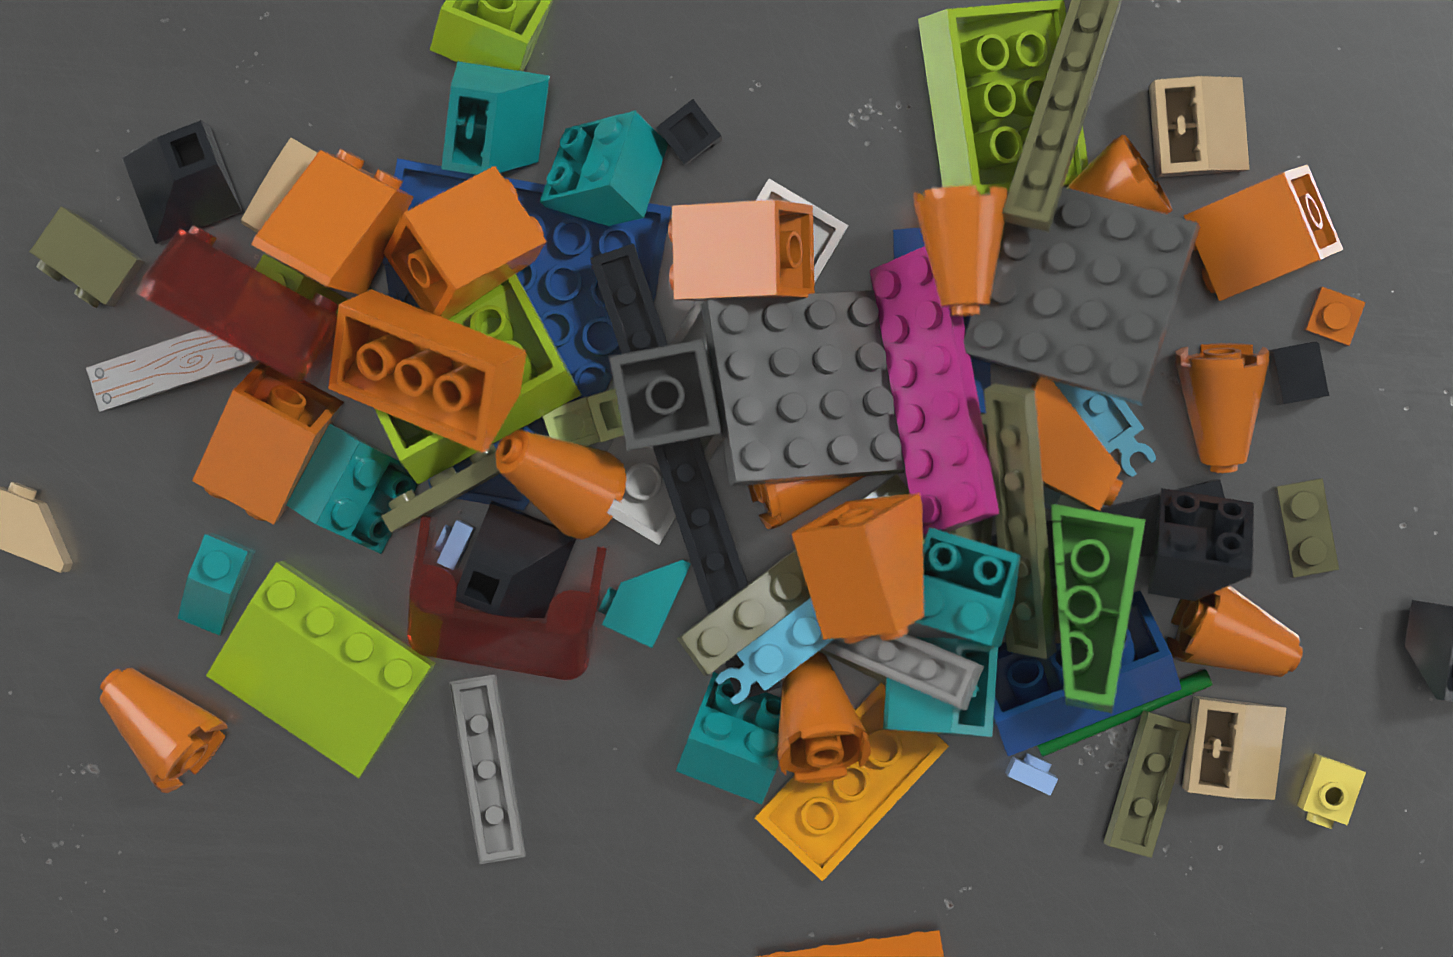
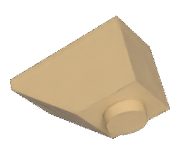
(30, 530)

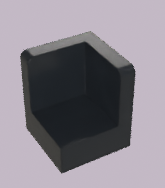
(689, 132)
(1297, 373)

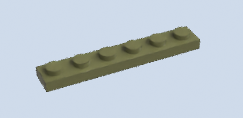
(1060, 113)
(1021, 515)
(757, 605)

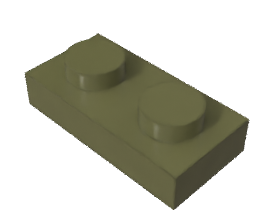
(1306, 528)

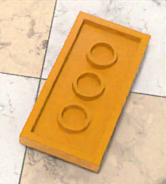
(831, 817)

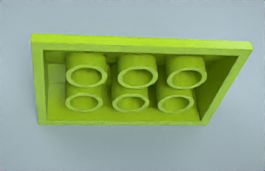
(985, 86)
(546, 381)
(319, 668)

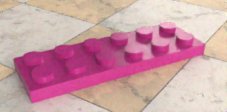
(933, 396)

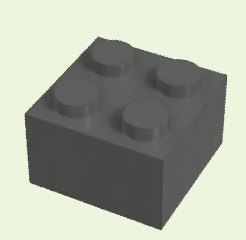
(665, 395)

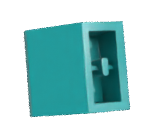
(494, 119)
(605, 169)
(350, 488)
(968, 587)
(921, 713)
(733, 742)

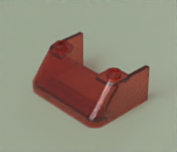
(242, 306)
(549, 650)

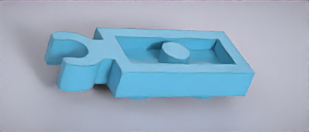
(1110, 422)
(777, 651)

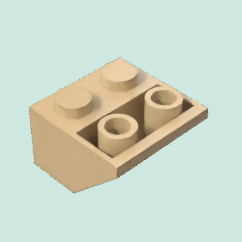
(1198, 126)
(1233, 748)

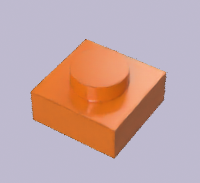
(1334, 316)

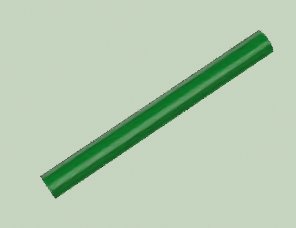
(1189, 686)

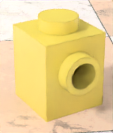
(1330, 791)

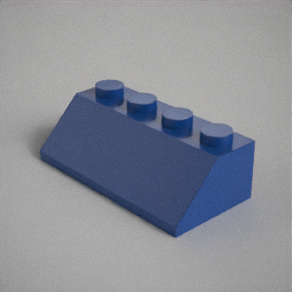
(1031, 688)

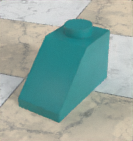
(214, 582)
(644, 602)

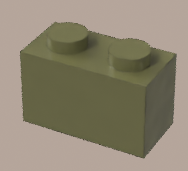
(85, 257)

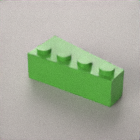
(1095, 585)

